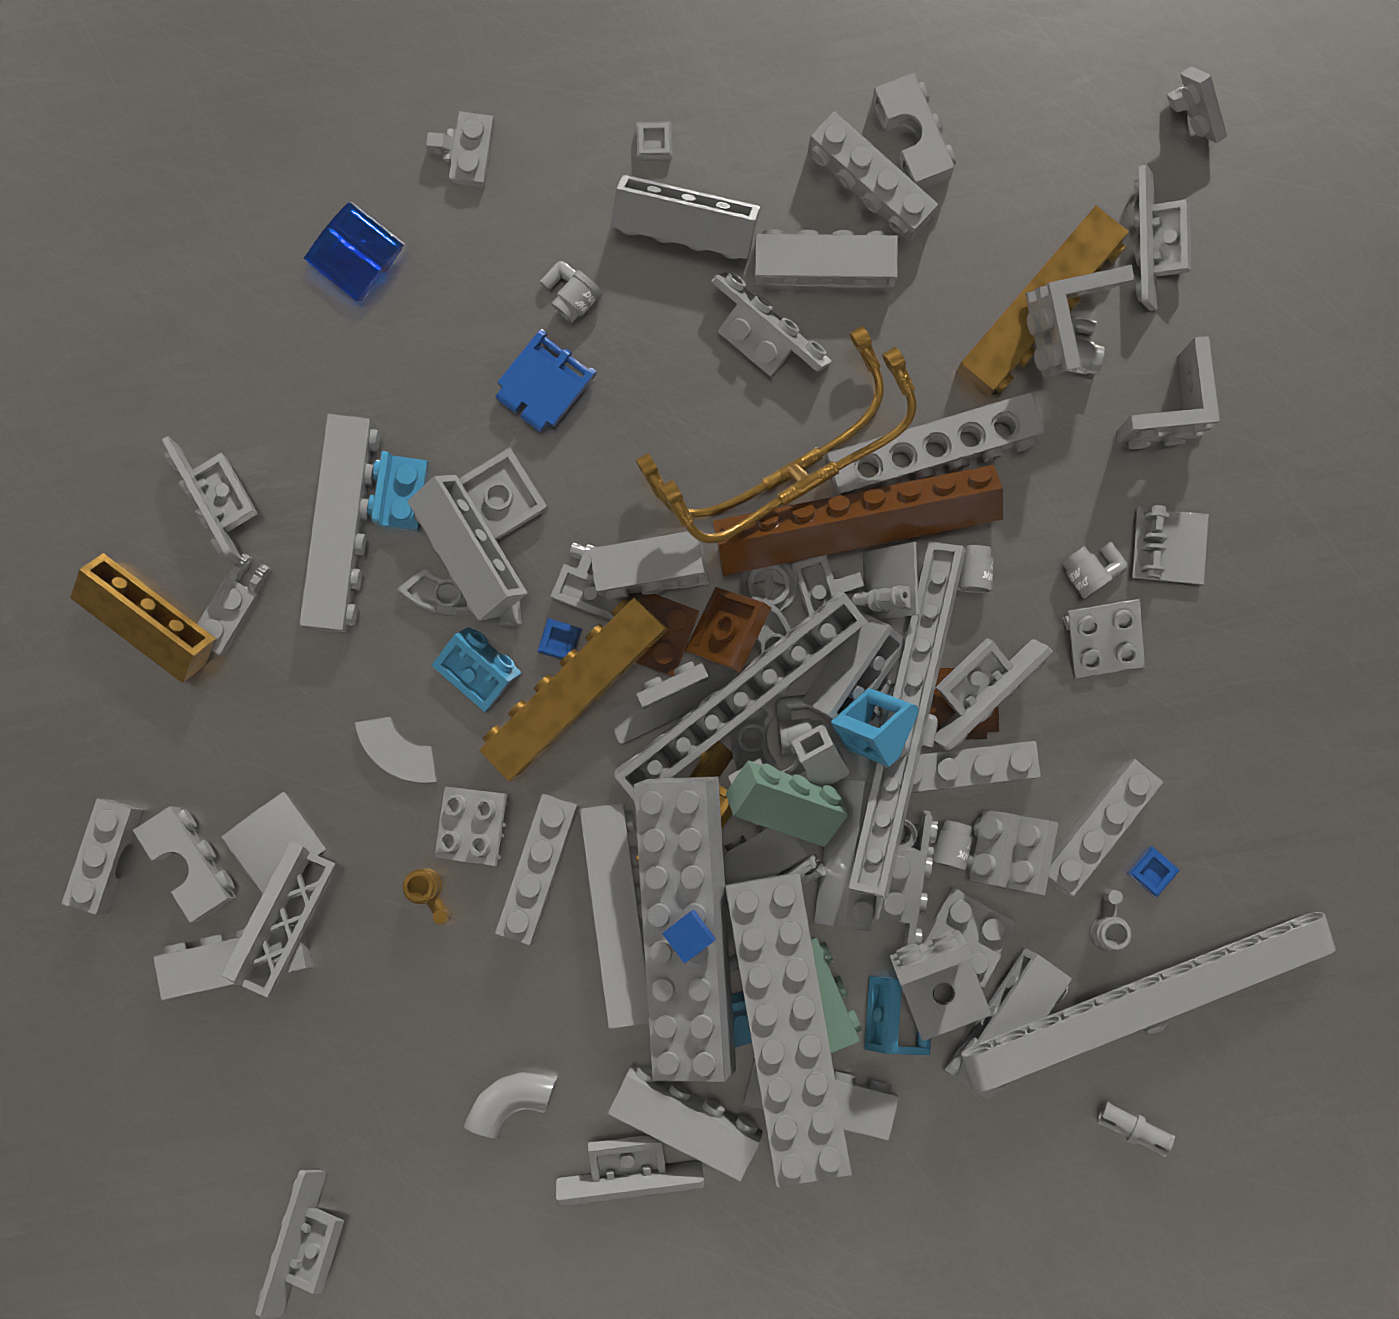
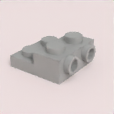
(1012, 851)
(980, 926)

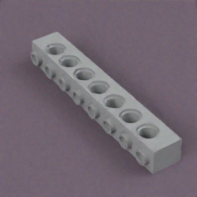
(743, 693)

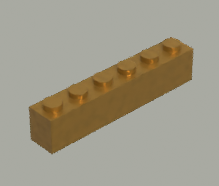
(1009, 338)
(573, 689)

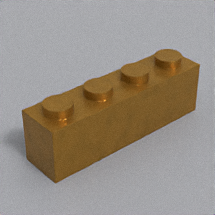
(142, 617)

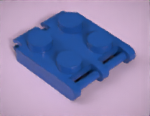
(543, 383)

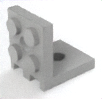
(1051, 319)
(1198, 402)
(935, 962)

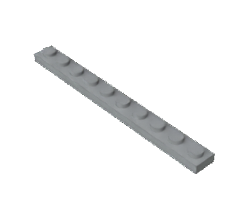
(916, 685)

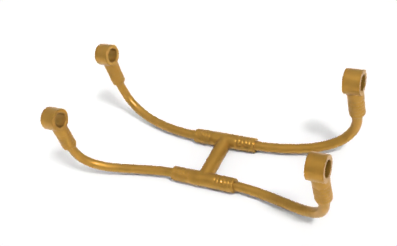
(805, 482)

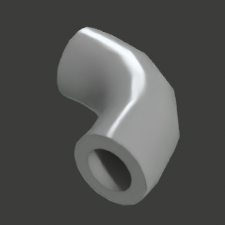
(508, 1096)

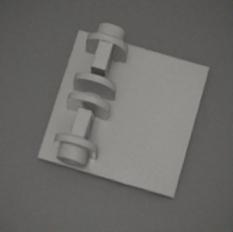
(1170, 545)
(889, 583)
(1106, 638)
(471, 826)

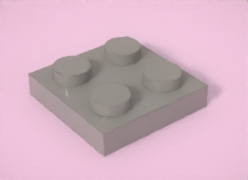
(503, 494)

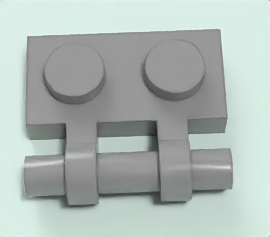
(578, 588)

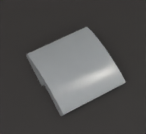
(264, 836)

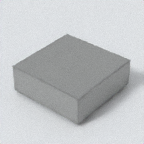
(654, 140)

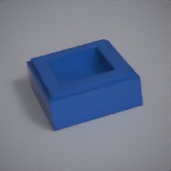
(559, 639)
(1153, 871)
(689, 936)

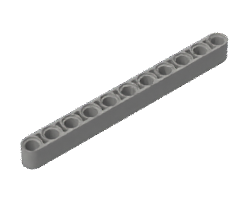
(1147, 1001)

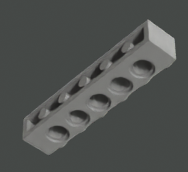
(1017, 412)

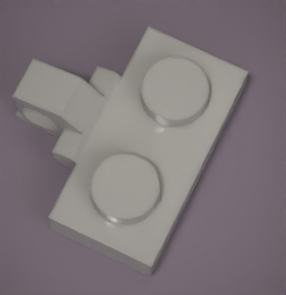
(1201, 103)
(465, 148)
(819, 584)

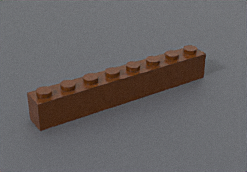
(863, 519)

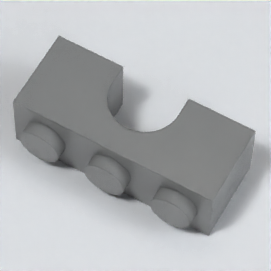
(905, 105)
(817, 759)
(93, 875)
(205, 886)

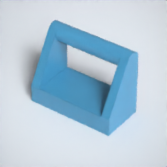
(877, 744)
(884, 1019)

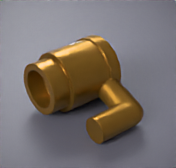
(424, 887)

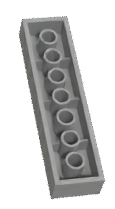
(679, 873)
(788, 1030)

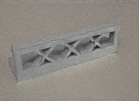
(267, 913)

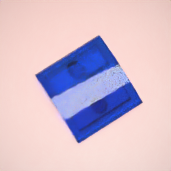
(354, 251)

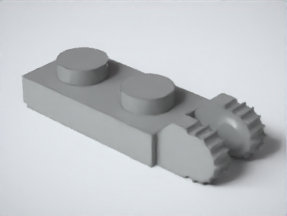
(232, 604)

